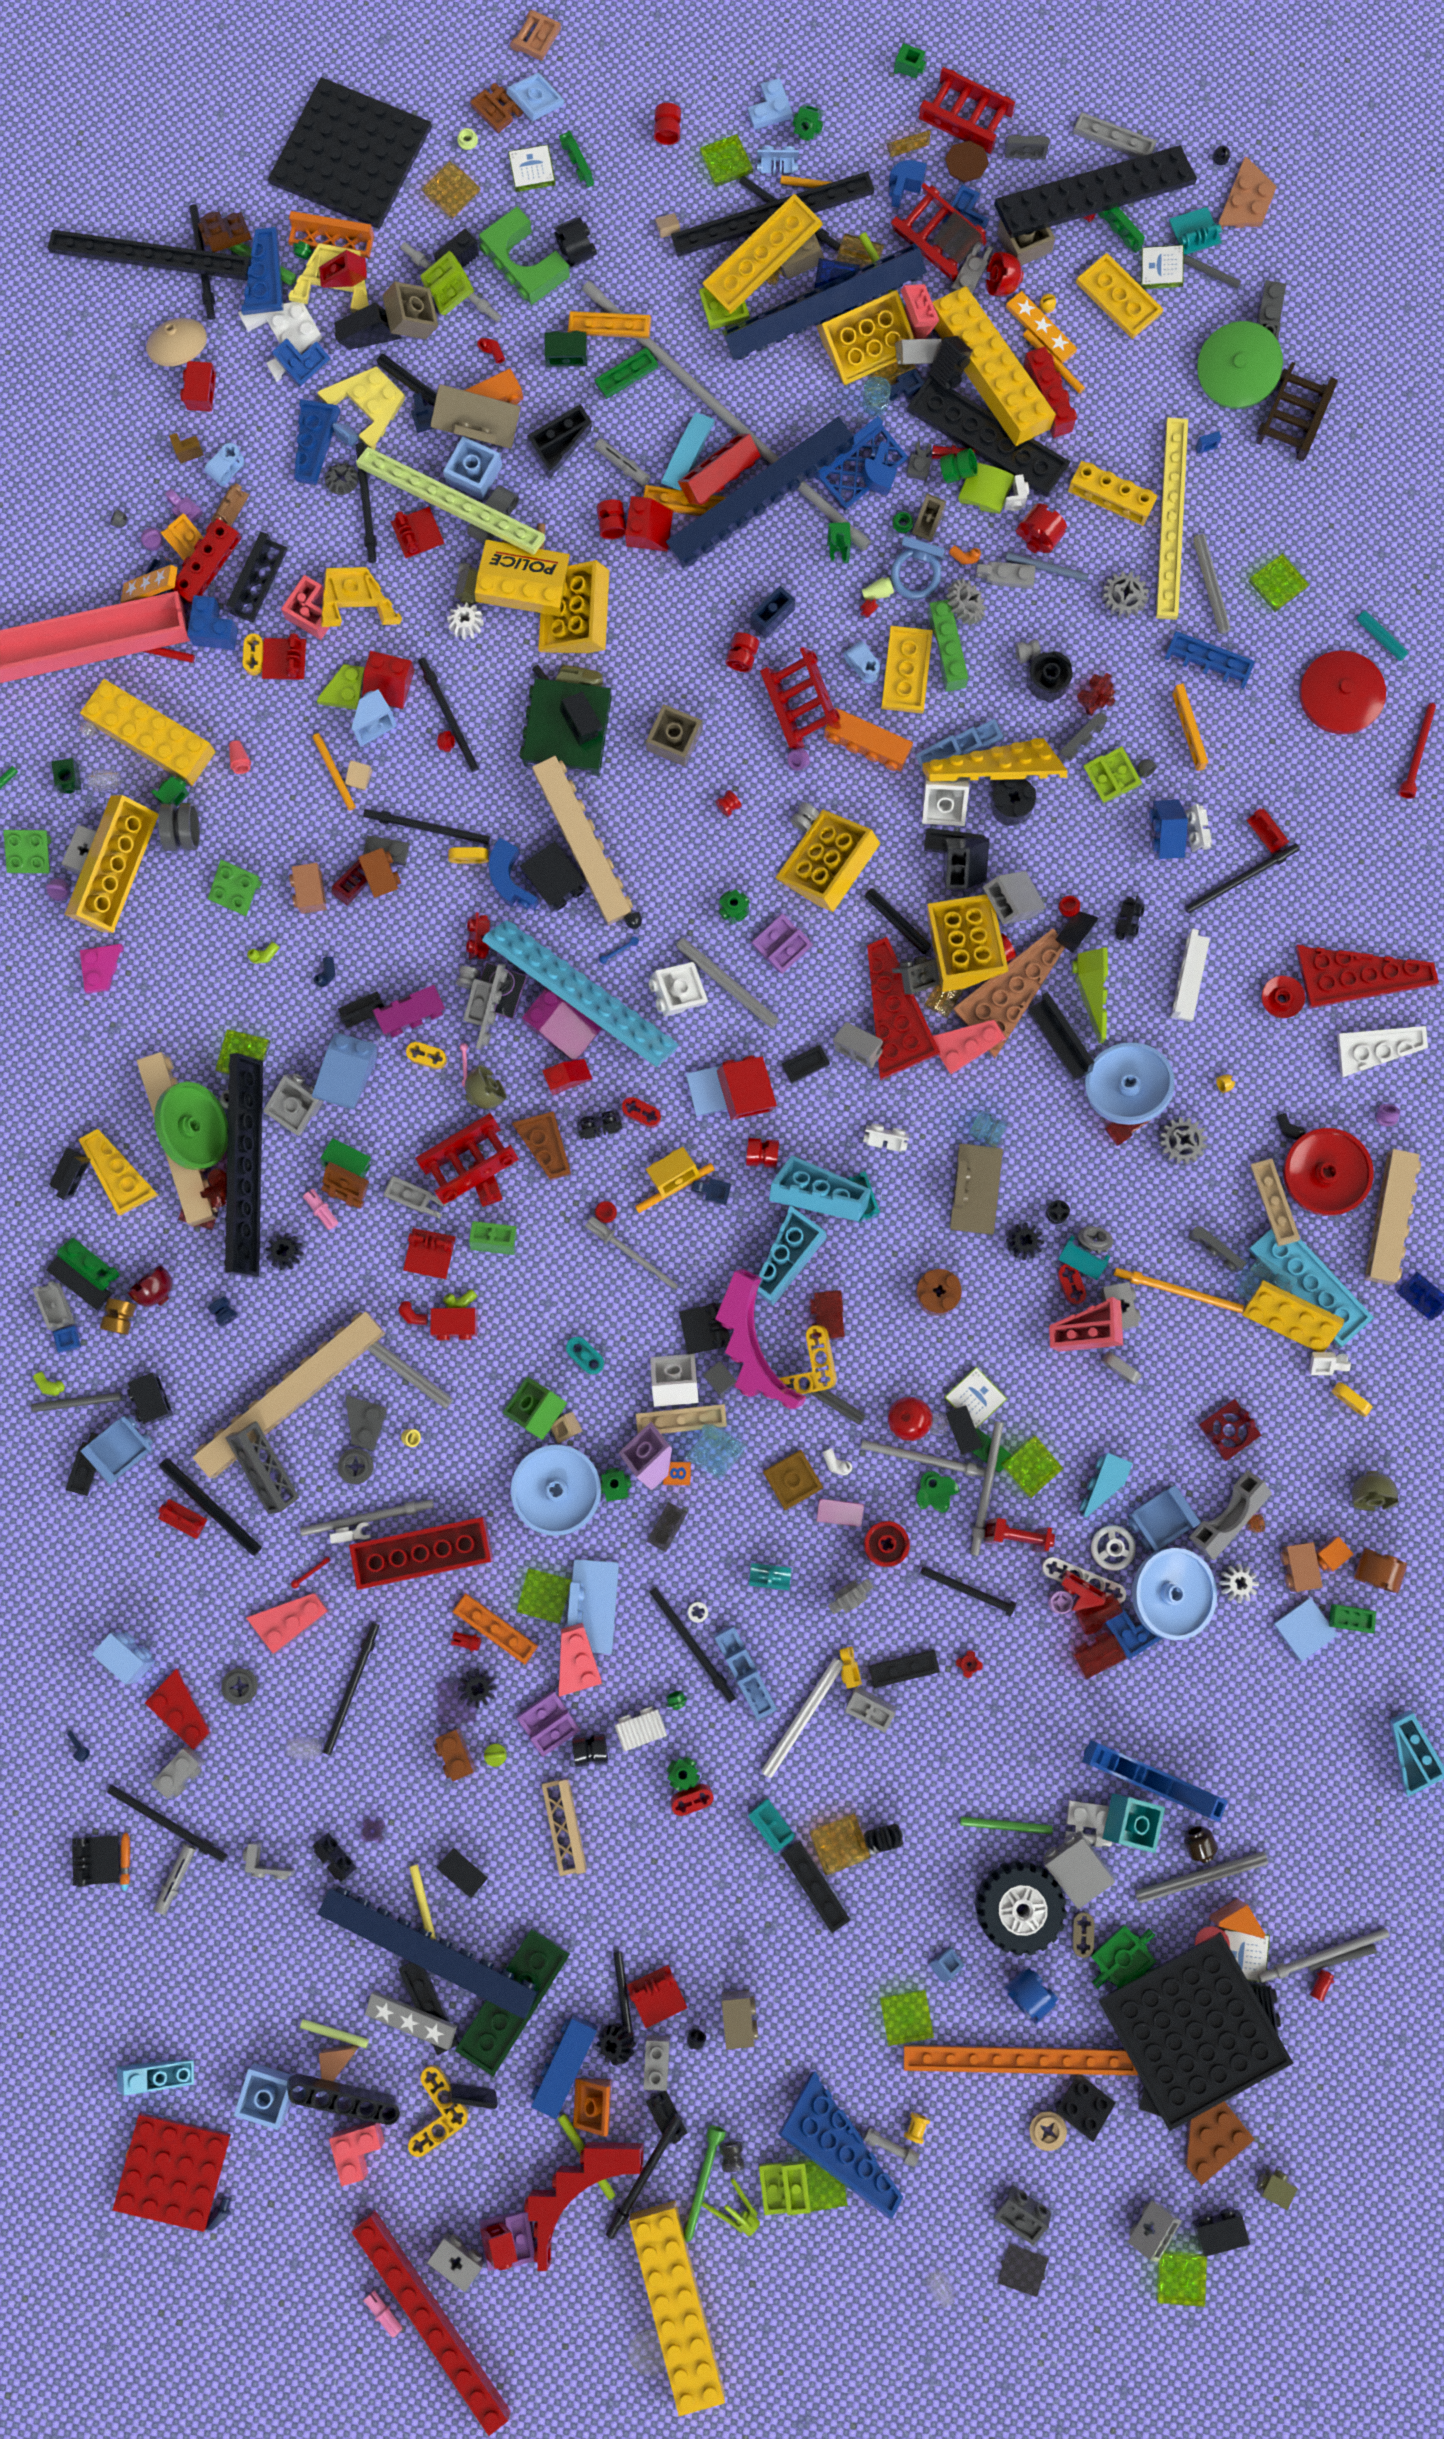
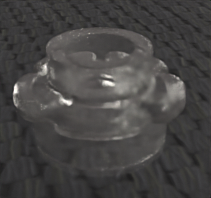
(88, 729)
(938, 1417)

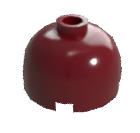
(152, 1288)

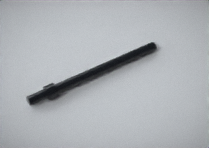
(821, 234)
(207, 296)
(369, 539)
(431, 680)
(386, 817)
(1277, 858)
(367, 1645)
(719, 1681)
(205, 1846)
(622, 2214)

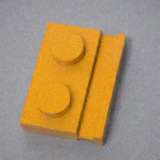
(182, 536)

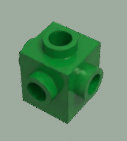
(808, 115)
(730, 912)
(619, 1492)
(687, 1765)

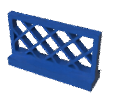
(861, 440)

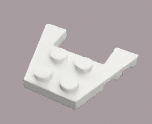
(292, 324)

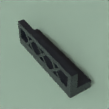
(249, 574)
(1061, 1037)

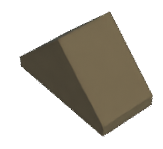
(929, 517)

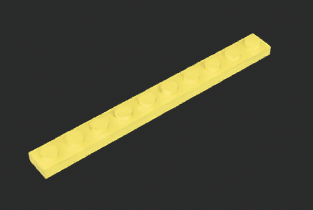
(1172, 518)

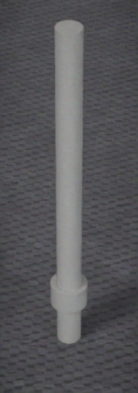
(969, 1469)
(409, 1508)
(978, 1531)
(1282, 1970)

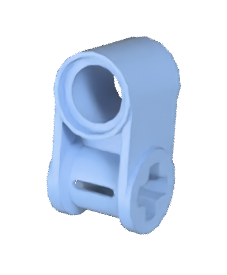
(223, 465)
(863, 662)

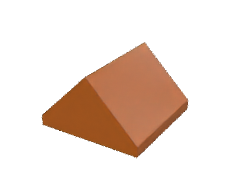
(1237, 1917)
(592, 2105)

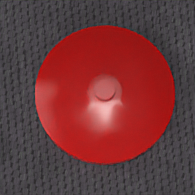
(1342, 692)
(1328, 1172)

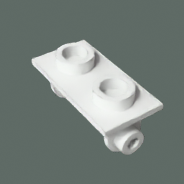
(1196, 821)
(878, 1134)

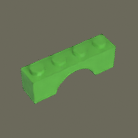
(951, 656)

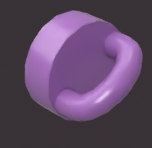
(151, 539)
(798, 759)
(58, 889)
(1387, 1115)

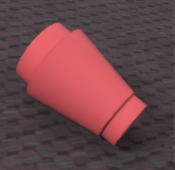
(238, 758)

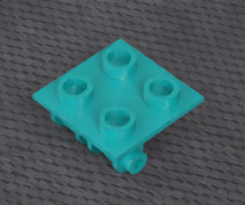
(1196, 230)

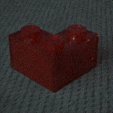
(828, 1313)

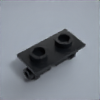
(1129, 928)
(360, 1009)
(341, 1864)
(663, 2112)

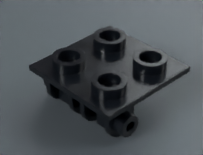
(588, 1124)
(702, 1330)
(95, 1860)
(1085, 2107)

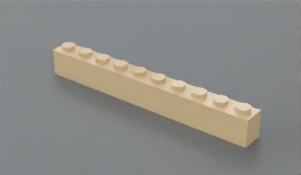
(293, 1390)

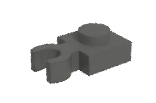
(919, 463)

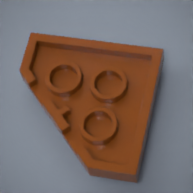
(1214, 2141)

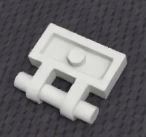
(1088, 1815)

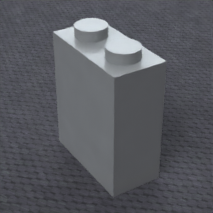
(1014, 897)
(1078, 1869)

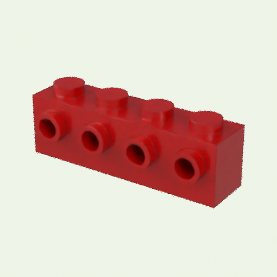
(1041, 369)
(719, 469)
(206, 560)

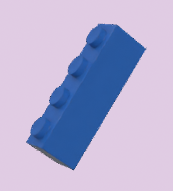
(564, 2066)

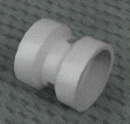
(1027, 651)
(804, 817)

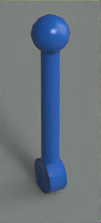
(633, 941)

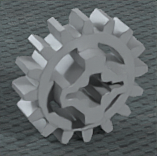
(1135, 593)
(966, 602)
(1190, 1145)
(850, 1596)

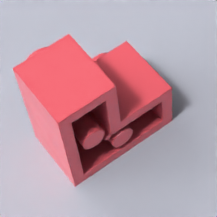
(303, 607)
(349, 2150)

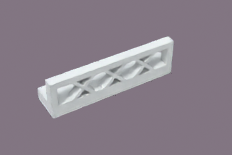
(1190, 976)

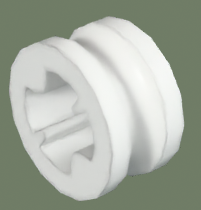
(695, 1618)

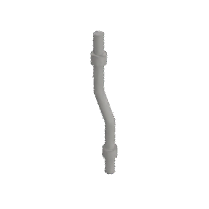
(482, 305)

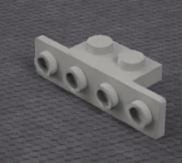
(482, 1003)

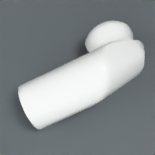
(835, 1465)

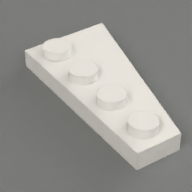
(1370, 1048)

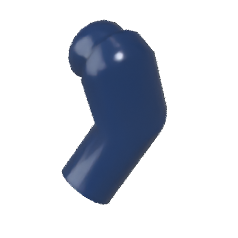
(328, 974)

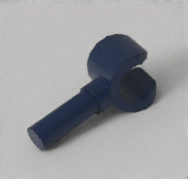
(82, 1752)

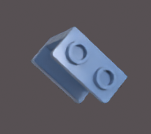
(117, 1449)
(1162, 1519)

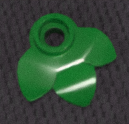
(938, 1494)

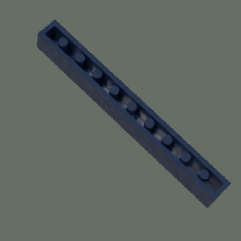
(824, 302)
(761, 492)
(428, 1952)

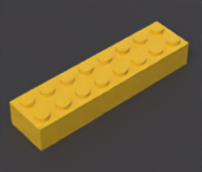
(994, 368)
(677, 2308)

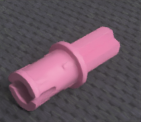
(320, 1209)
(383, 2314)

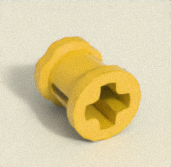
(917, 2128)

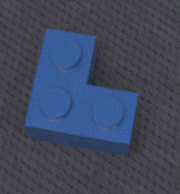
(207, 628)
(1170, 828)

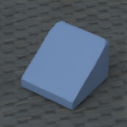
(346, 434)
(946, 1965)

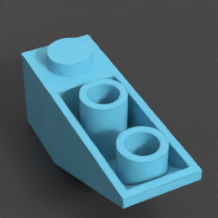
(1109, 1478)
(154, 2076)

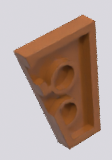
(545, 1143)

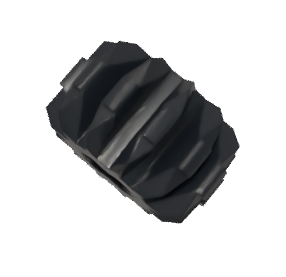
(1021, 1234)
(292, 1252)
(479, 1695)
(883, 1838)
(616, 2044)

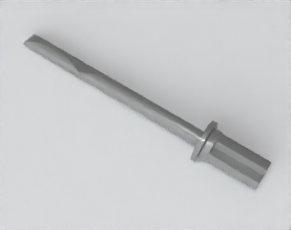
(607, 1235)

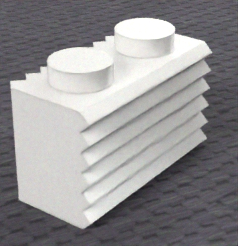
(640, 1729)

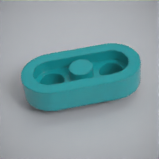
(586, 1355)

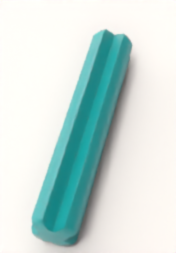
(1382, 635)

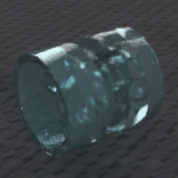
(876, 396)
(988, 1128)

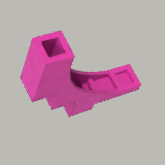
(738, 1314)

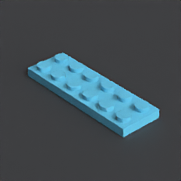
(1315, 1283)

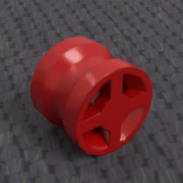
(728, 803)

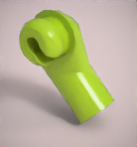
(263, 956)
(459, 1302)
(48, 1387)

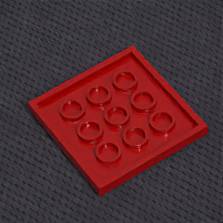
(171, 2172)

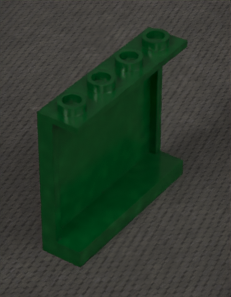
(550, 734)

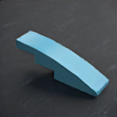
(688, 450)

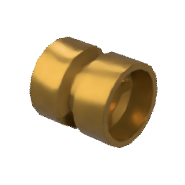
(117, 1316)

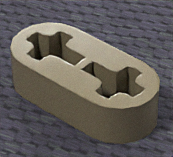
(1088, 1934)

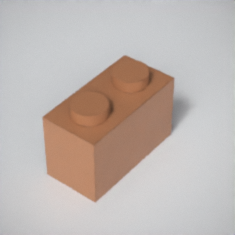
(308, 888)
(1301, 1567)

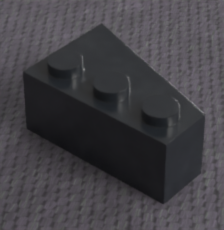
(559, 439)

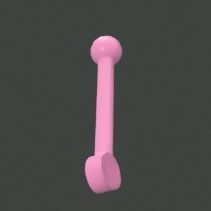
(463, 1047)

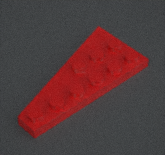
(1350, 976)
(896, 1015)

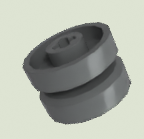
(179, 826)

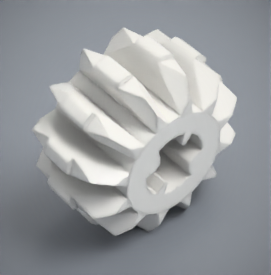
(465, 614)
(1239, 1592)

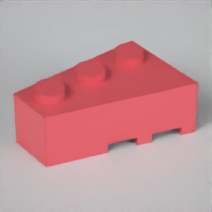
(1090, 1329)

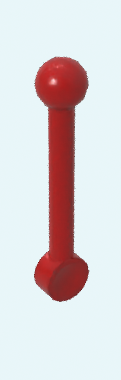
(295, 1583)

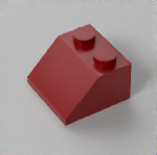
(648, 524)
(390, 676)

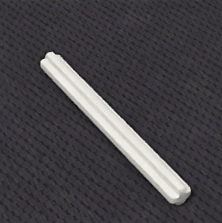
(802, 1718)

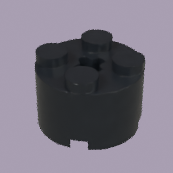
(574, 241)
(1047, 687)
(1017, 812)

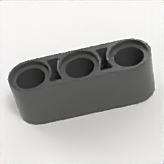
(500, 500)

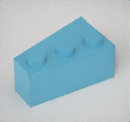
(1415, 1755)

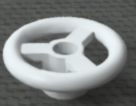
(1099, 1557)

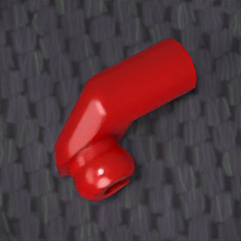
(492, 347)
(408, 1314)

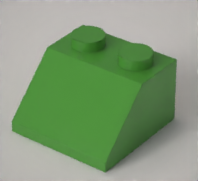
(534, 1408)

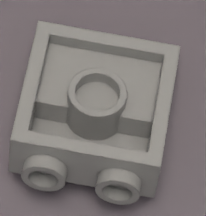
(293, 1103)

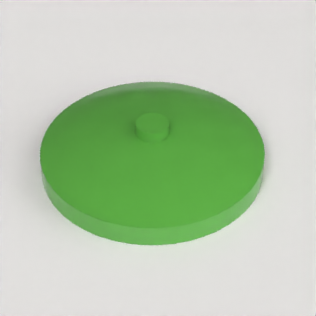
(1240, 365)
(191, 1125)

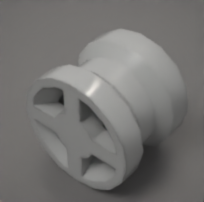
(467, 976)

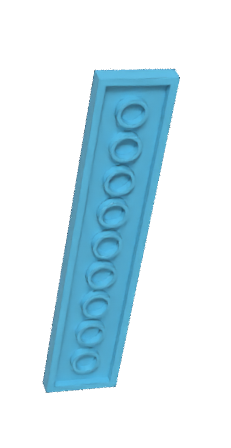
(581, 993)

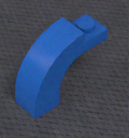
(500, 865)

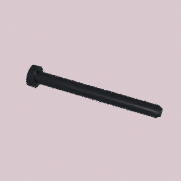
(966, 1589)

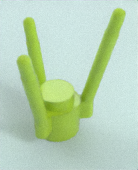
(745, 2221)

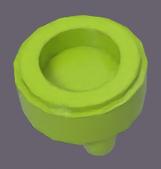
(495, 1755)

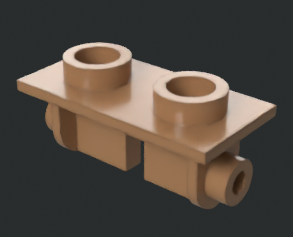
(231, 505)

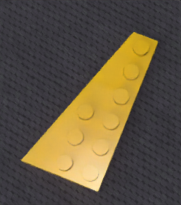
(999, 763)

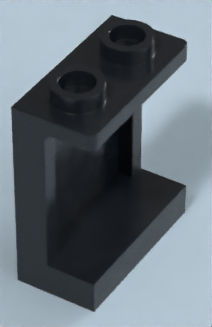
(553, 876)

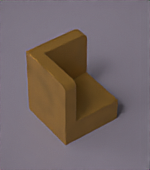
(186, 449)

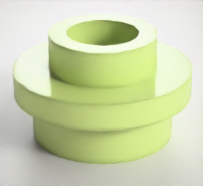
(467, 134)

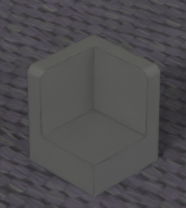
(719, 1379)

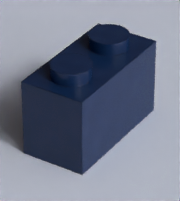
(772, 612)

